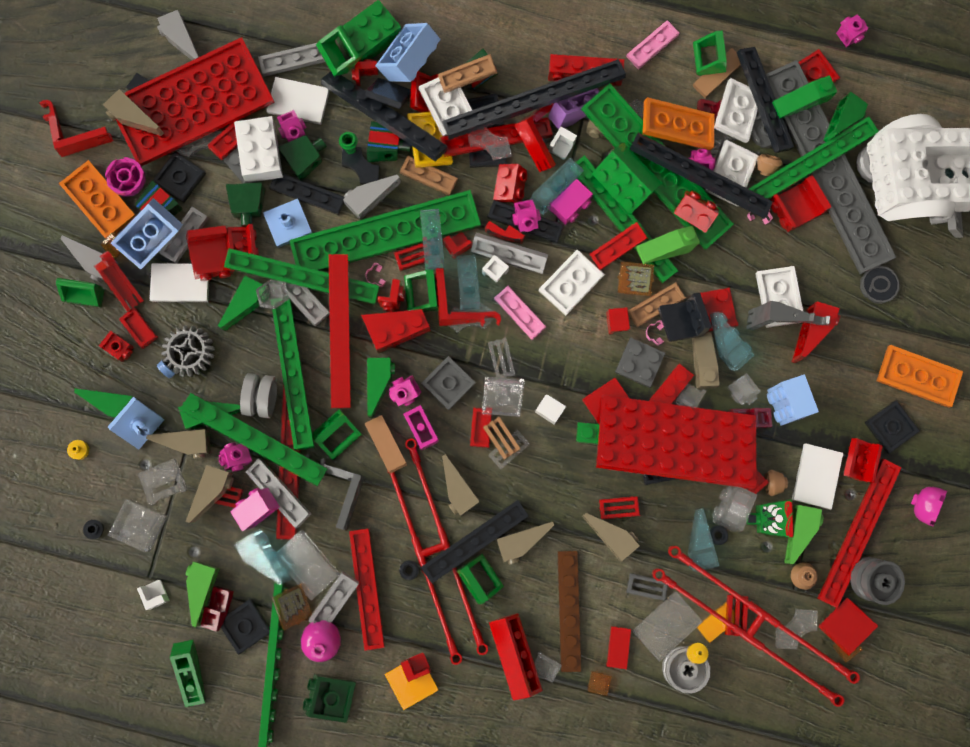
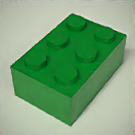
(371, 31)
(626, 178)

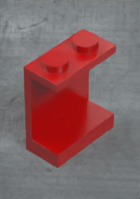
(800, 204)
(208, 252)

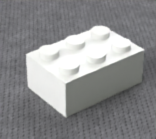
(258, 149)

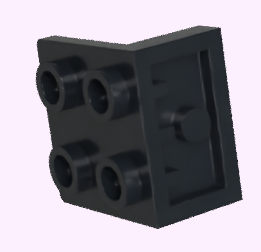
(685, 319)

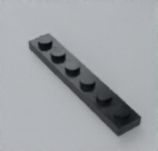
(763, 98)
(474, 541)

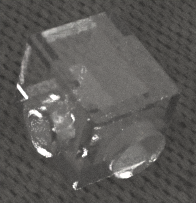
(744, 390)

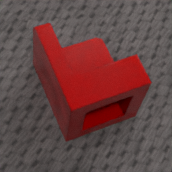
(457, 245)
(617, 320)
(415, 667)

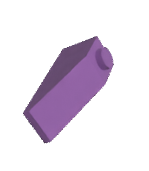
(569, 110)

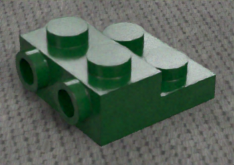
(329, 698)

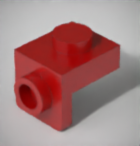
(364, 68)

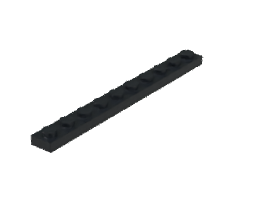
(533, 99)

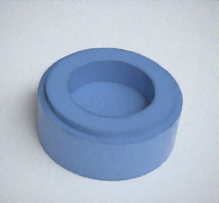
(165, 370)

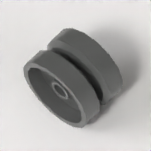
(877, 580)

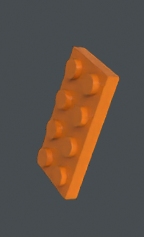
(678, 124)
(97, 200)
(919, 376)

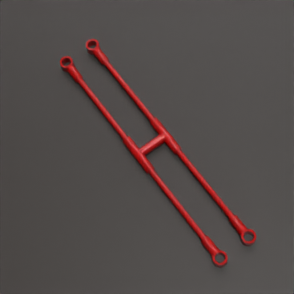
(423, 553)
(749, 635)

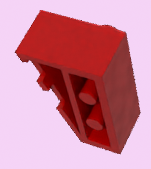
(395, 327)

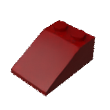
(812, 334)

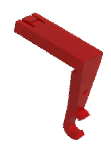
(533, 139)
(75, 143)
(117, 281)
(457, 317)

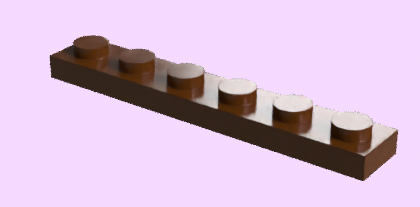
(569, 611)

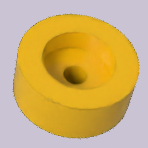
(78, 449)
(692, 653)

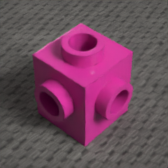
(852, 30)
(291, 126)
(704, 158)
(526, 216)
(404, 391)
(234, 457)

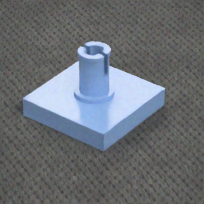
(287, 222)
(135, 423)

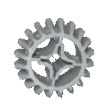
(188, 344)

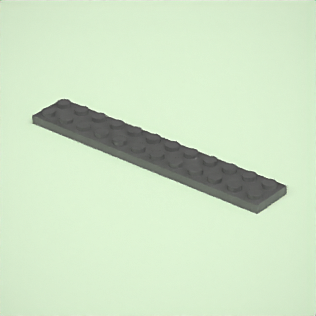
(836, 179)

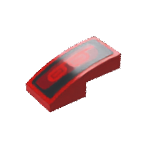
(510, 235)

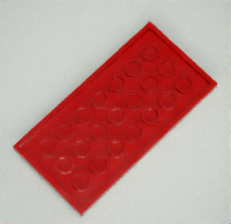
(196, 100)
(677, 442)

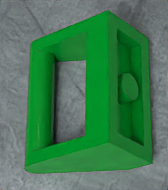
(333, 55)
(719, 66)
(429, 274)
(80, 292)
(330, 427)
(472, 584)

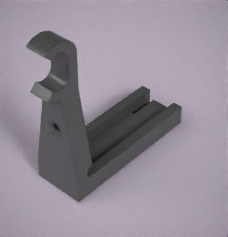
(779, 312)
(352, 494)

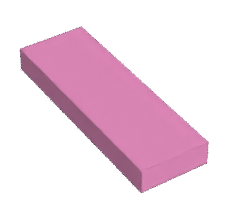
(652, 44)
(520, 312)

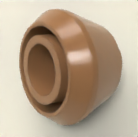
(768, 164)
(776, 484)
(804, 575)

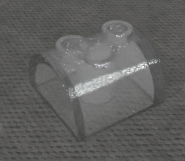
(502, 396)

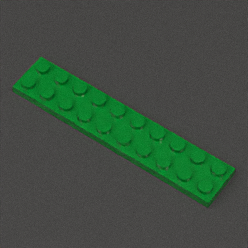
(621, 124)
(384, 232)

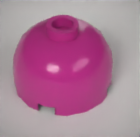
(125, 177)
(928, 504)
(320, 641)

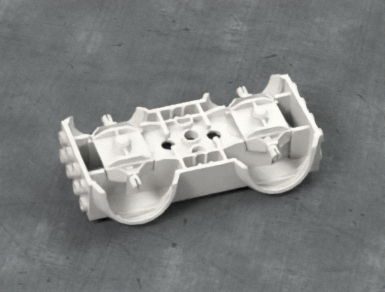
(910, 169)

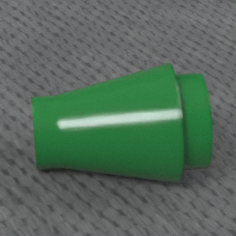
(348, 142)

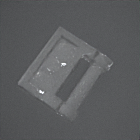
(160, 476)

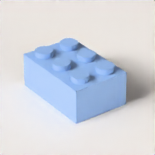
(408, 52)
(147, 233)
(792, 400)

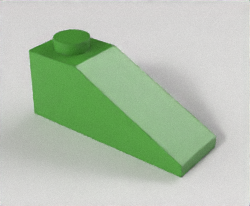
(668, 245)
(805, 525)
(199, 587)

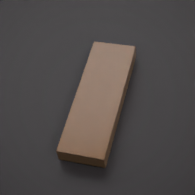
(467, 73)
(708, 83)
(429, 176)
(649, 308)
(385, 444)

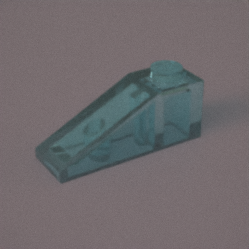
(432, 239)
(701, 545)

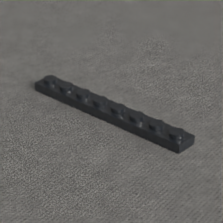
(385, 116)
(701, 175)

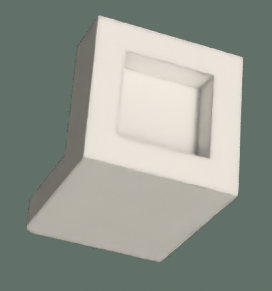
(562, 143)
(495, 268)
(550, 409)
(153, 595)

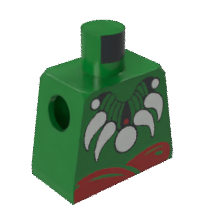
(773, 519)

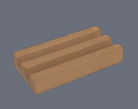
(506, 431)

